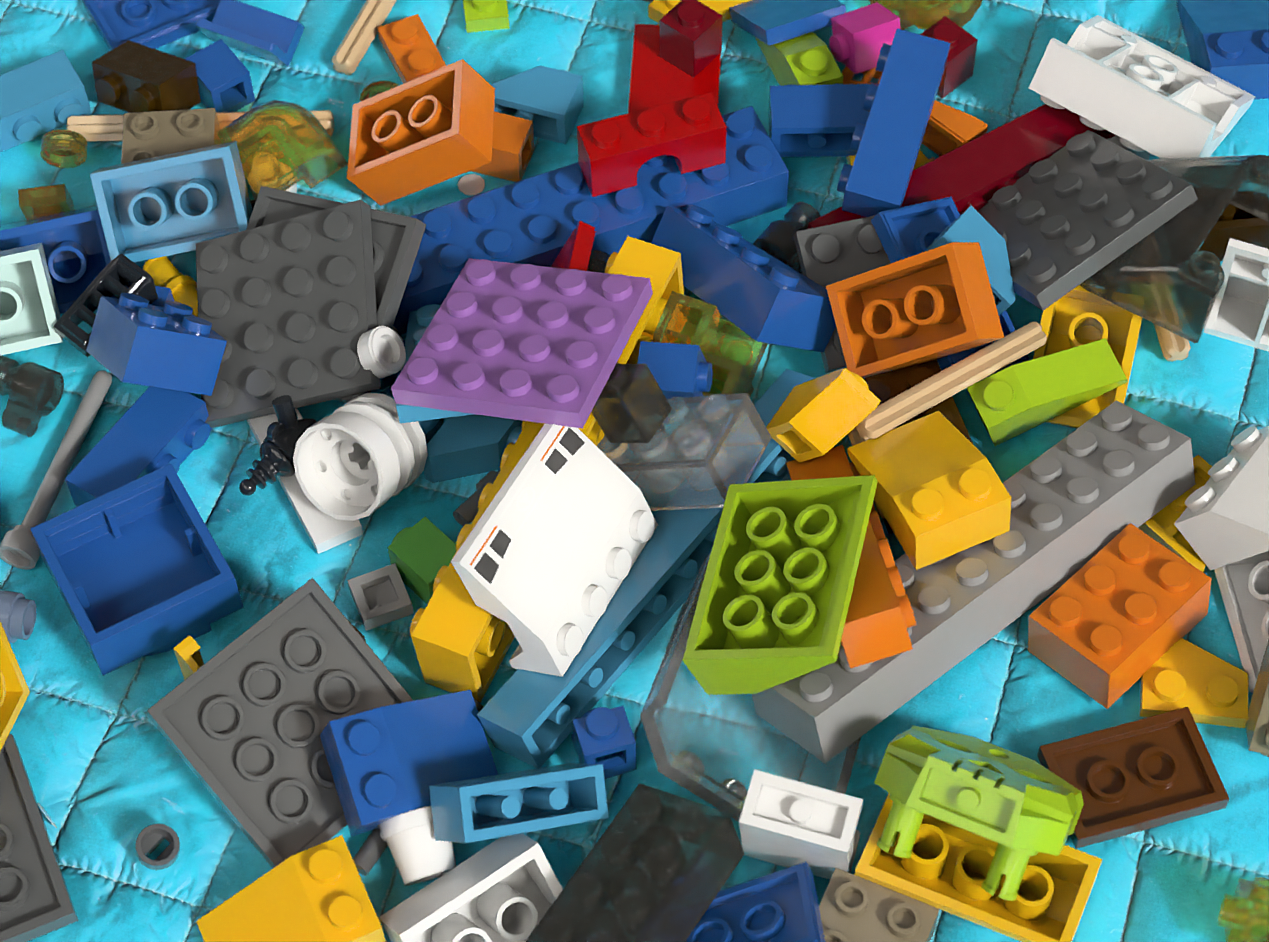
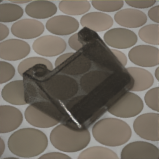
(1165, 272)

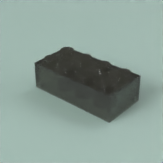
(646, 874)

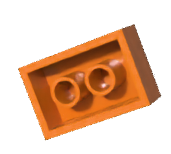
(421, 133)
(915, 310)
(1118, 615)

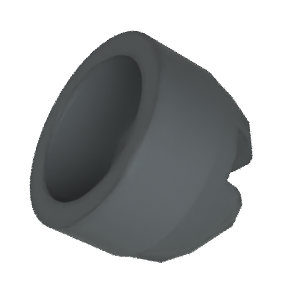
(150, 839)

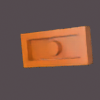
(410, 48)

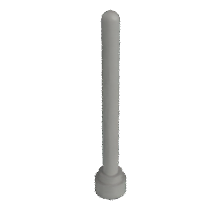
(18, 545)

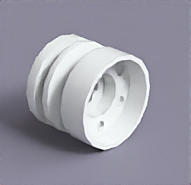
(359, 457)

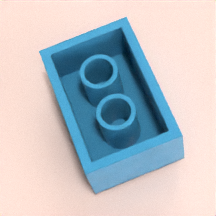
(172, 201)

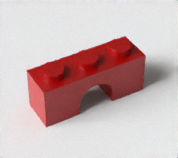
(618, 146)

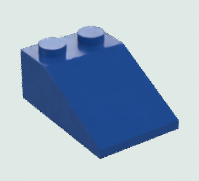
(1229, 40)
(397, 751)

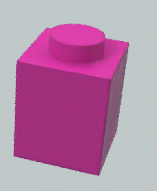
(861, 34)

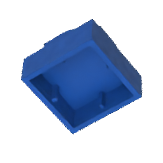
(138, 569)

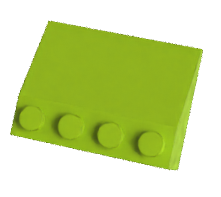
(778, 582)

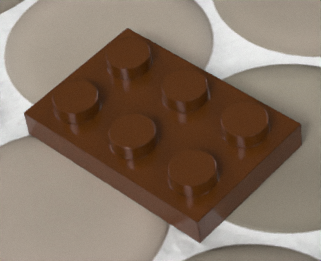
(1137, 775)

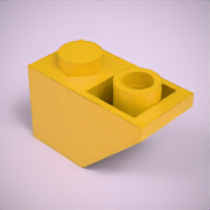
(821, 413)

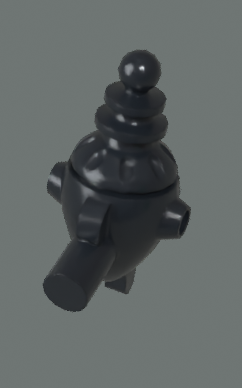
(277, 447)

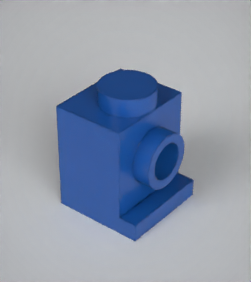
(604, 733)

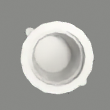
(415, 847)

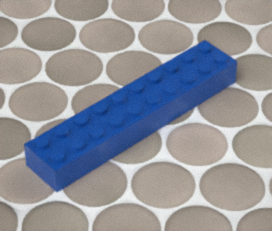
(538, 214)

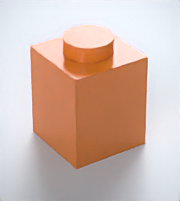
(510, 148)

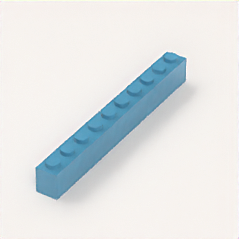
(537, 709)

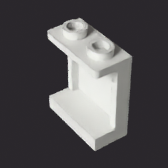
(799, 824)

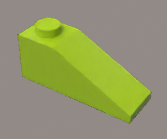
(802, 61)
(1044, 388)

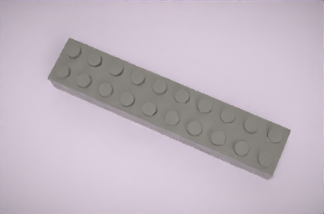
(1061, 515)

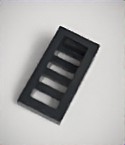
(108, 283)

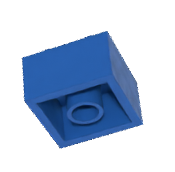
(156, 344)

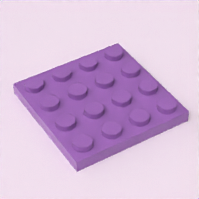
(523, 342)

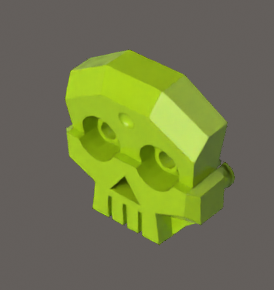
(981, 792)

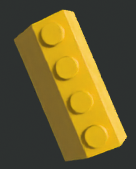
(953, 863)

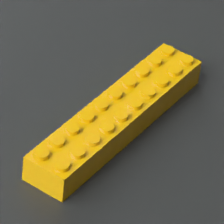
(452, 636)

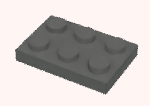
(835, 254)

